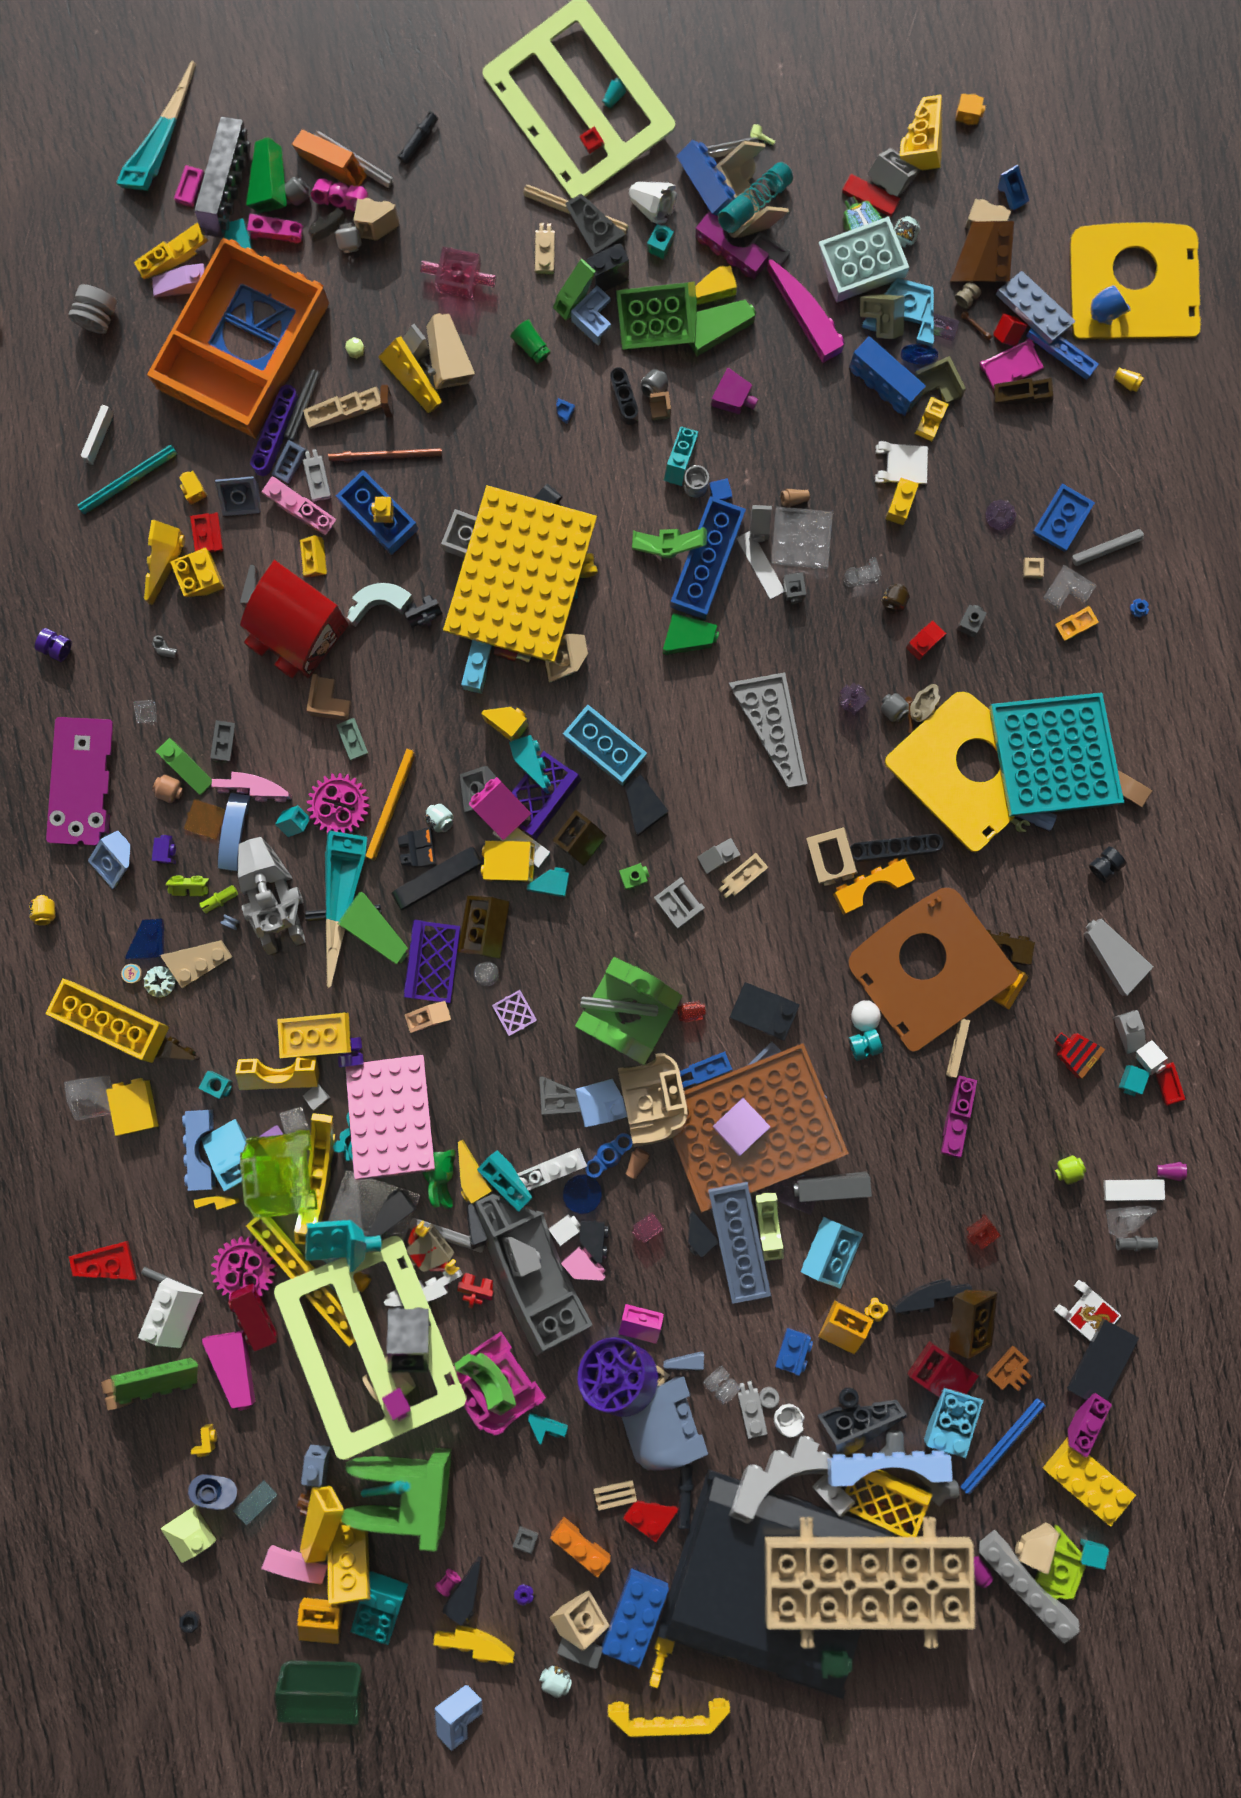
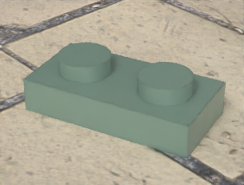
(352, 739)

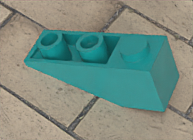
(680, 456)
(527, 757)

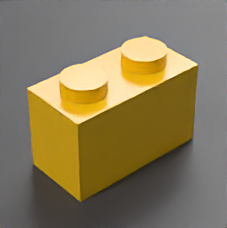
(902, 501)

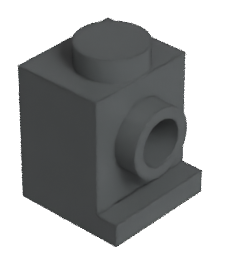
(794, 581)

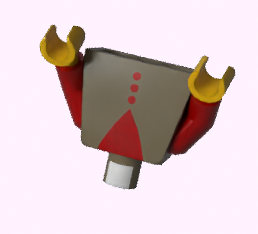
(430, 1250)

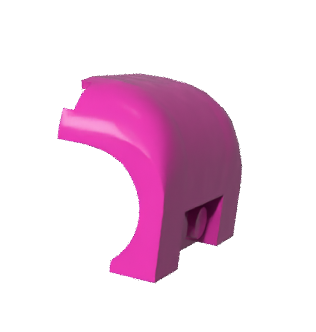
(525, 1393)

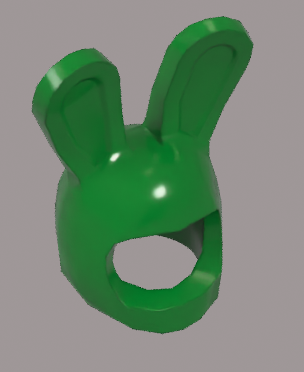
(439, 1178)

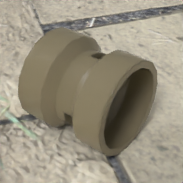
(967, 295)

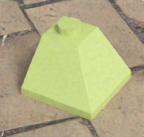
(188, 1534)

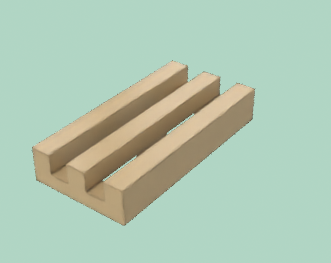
(615, 1495)

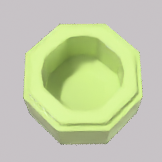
(355, 347)

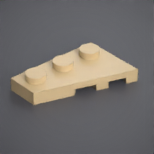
(194, 962)

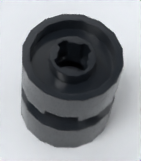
(1105, 866)

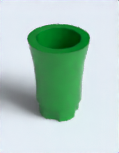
(530, 341)

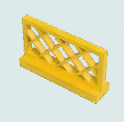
(898, 1487)

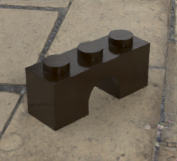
(1019, 948)

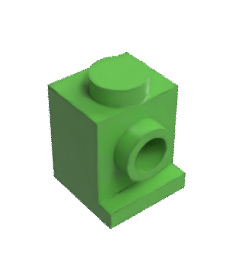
(630, 882)

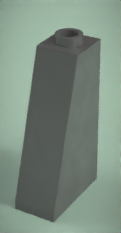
(833, 1187)

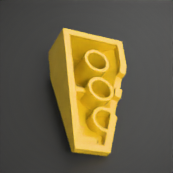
(924, 138)
(165, 547)

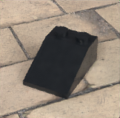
(764, 1011)

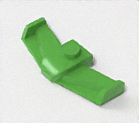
(669, 542)

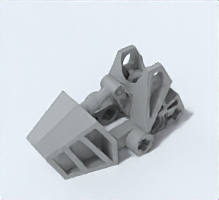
(255, 868)

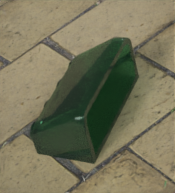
(319, 1692)

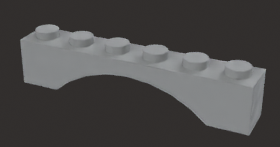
(1050, 1610)

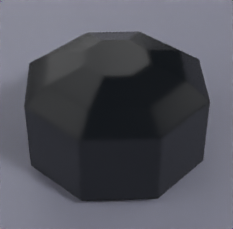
(189, 1621)

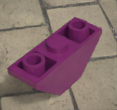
(1087, 1424)

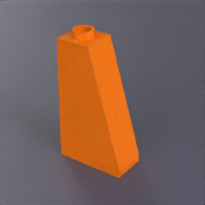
(329, 158)

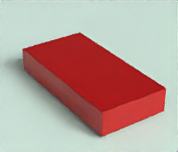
(1170, 1085)

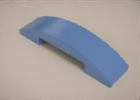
(232, 831)

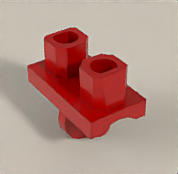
(466, 1286)

